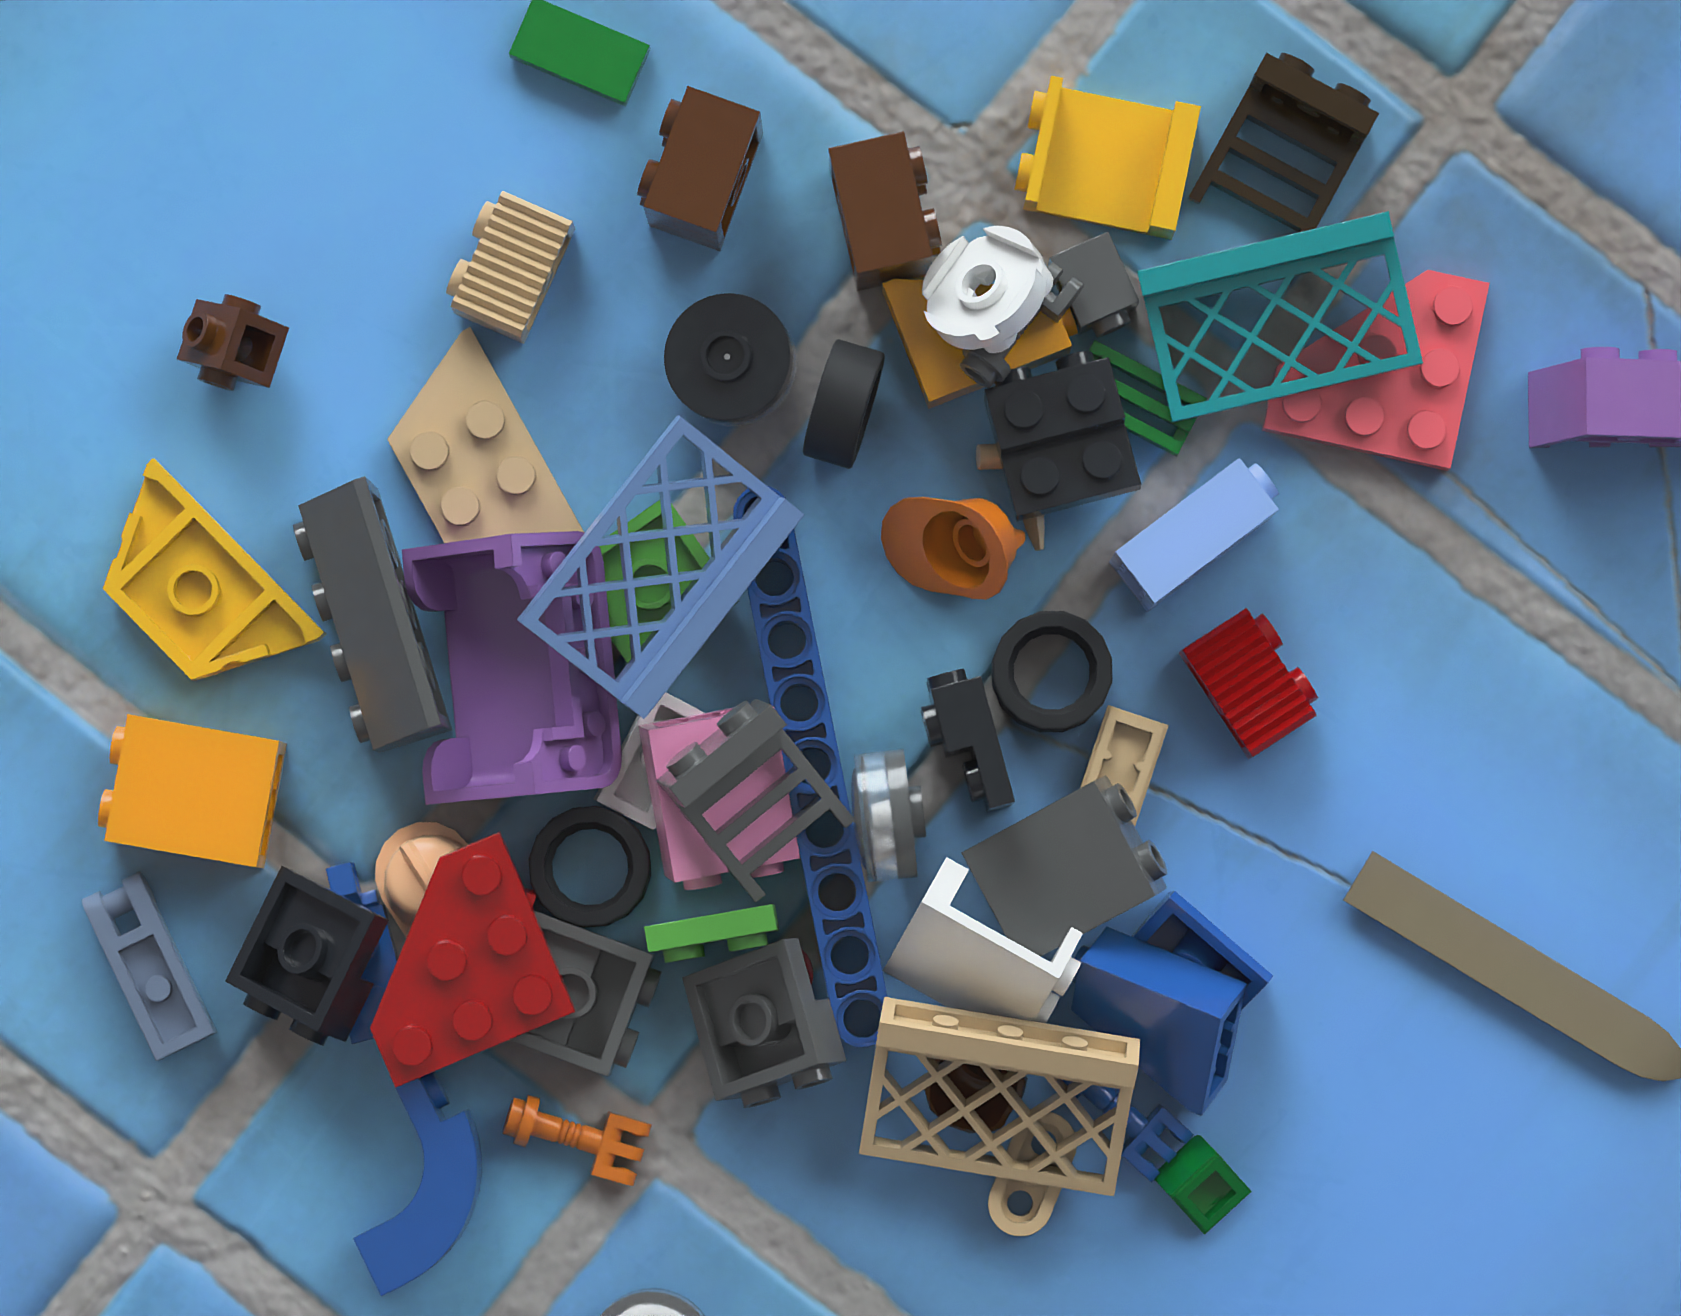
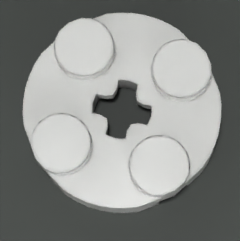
(1001, 312)

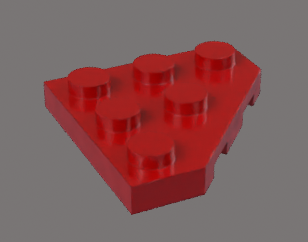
(468, 968)

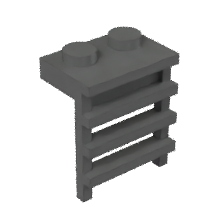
(711, 770)

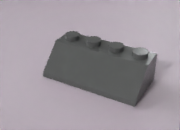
(372, 615)

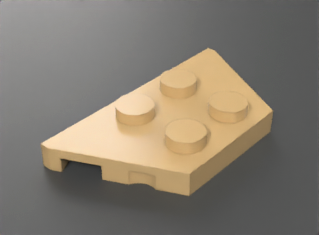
(475, 454)

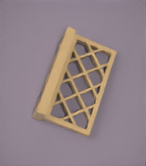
(1007, 1045)

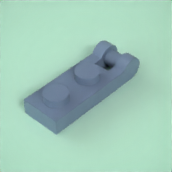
(149, 968)

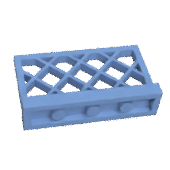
(703, 602)

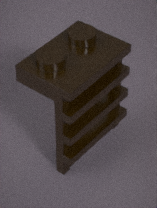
(1303, 112)

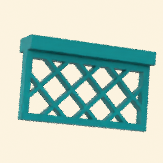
(1265, 263)

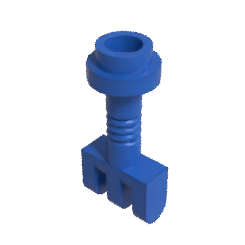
(1142, 1131)

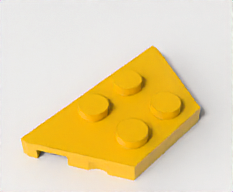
(198, 586)

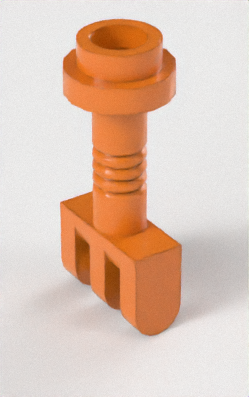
(526, 1121)

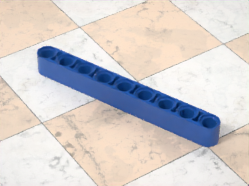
(818, 734)

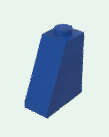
(1173, 1005)

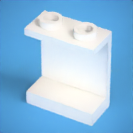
(973, 965)

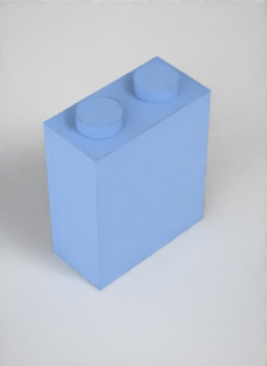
(1195, 533)

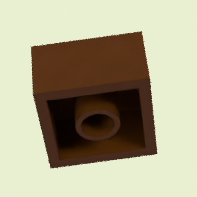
(701, 167)
(881, 209)

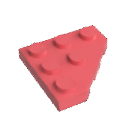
(1399, 413)

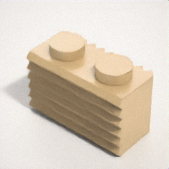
(511, 265)

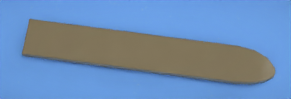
(1514, 970)

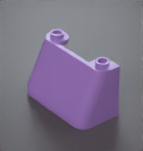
(518, 705)

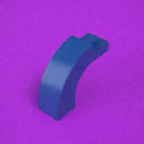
(446, 1196)

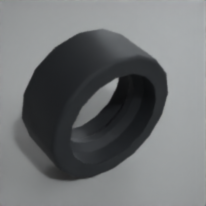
(843, 403)
(1085, 637)
(542, 869)

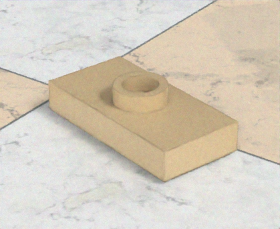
(1126, 752)

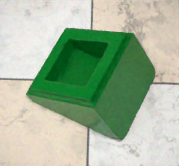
(1201, 1183)

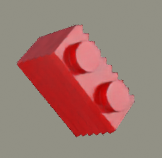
(1250, 682)

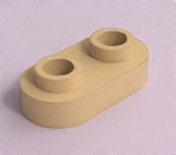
(1042, 1196)

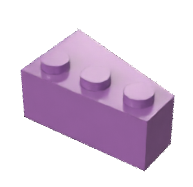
(1607, 400)

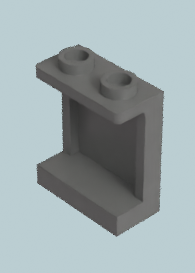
(1067, 867)

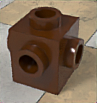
(232, 343)

